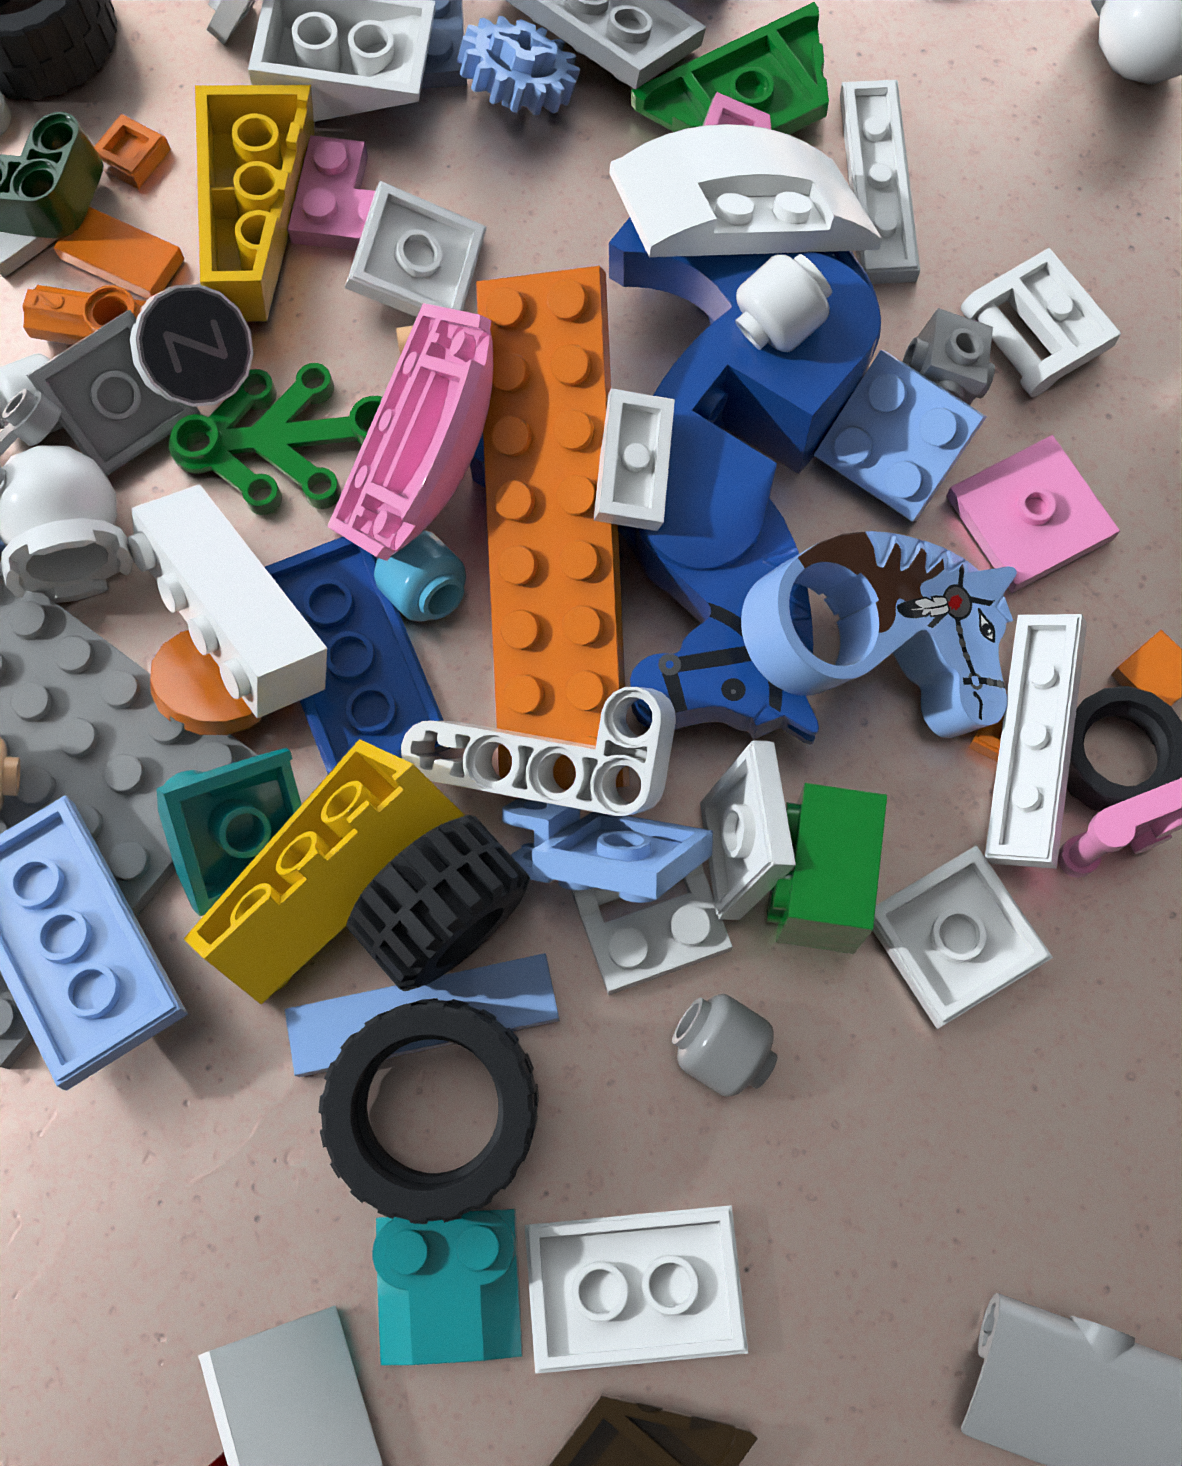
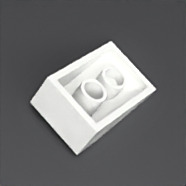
(348, 50)

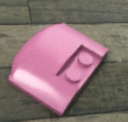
(420, 432)

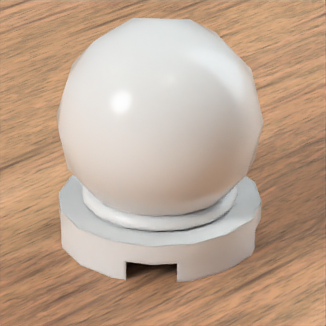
(1141, 38)
(59, 525)

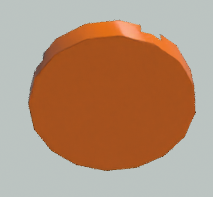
(193, 692)

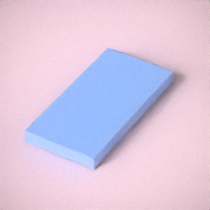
(76, 948)

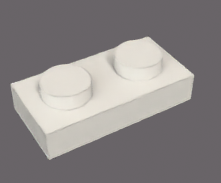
(634, 460)

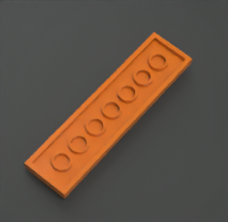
(548, 558)

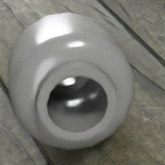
(725, 1045)

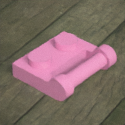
(1137, 822)

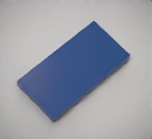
(372, 670)

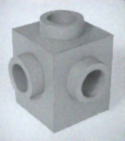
(954, 355)

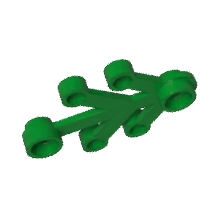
(271, 437)

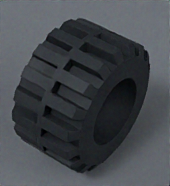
(437, 902)

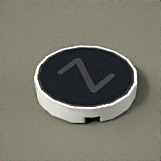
(191, 345)

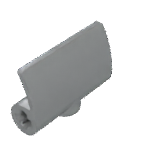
(1073, 1391)

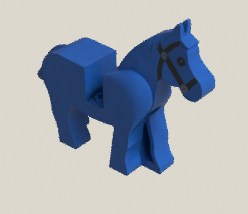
(718, 507)

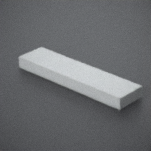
(881, 177)
(1036, 741)

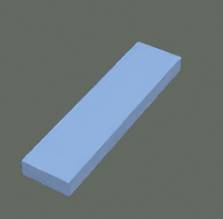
(513, 991)

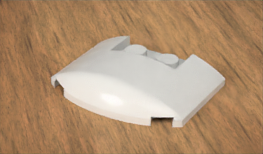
(739, 194)

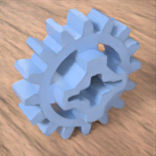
(518, 65)

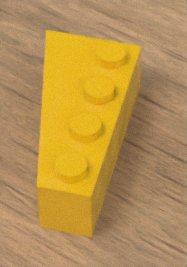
(247, 182)
(316, 869)

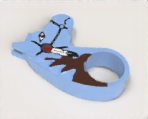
(896, 599)

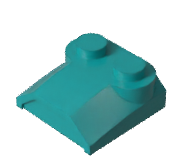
(224, 820)
(448, 1289)

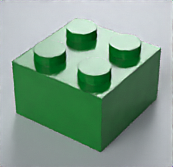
(837, 856)

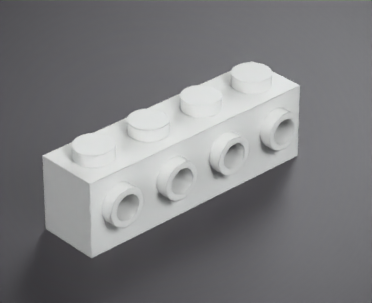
(228, 601)

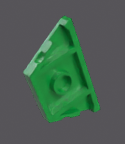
(766, 69)

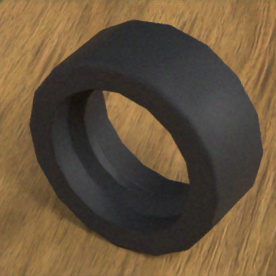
(1146, 712)

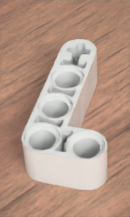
(536, 755)

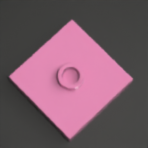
(1032, 512)

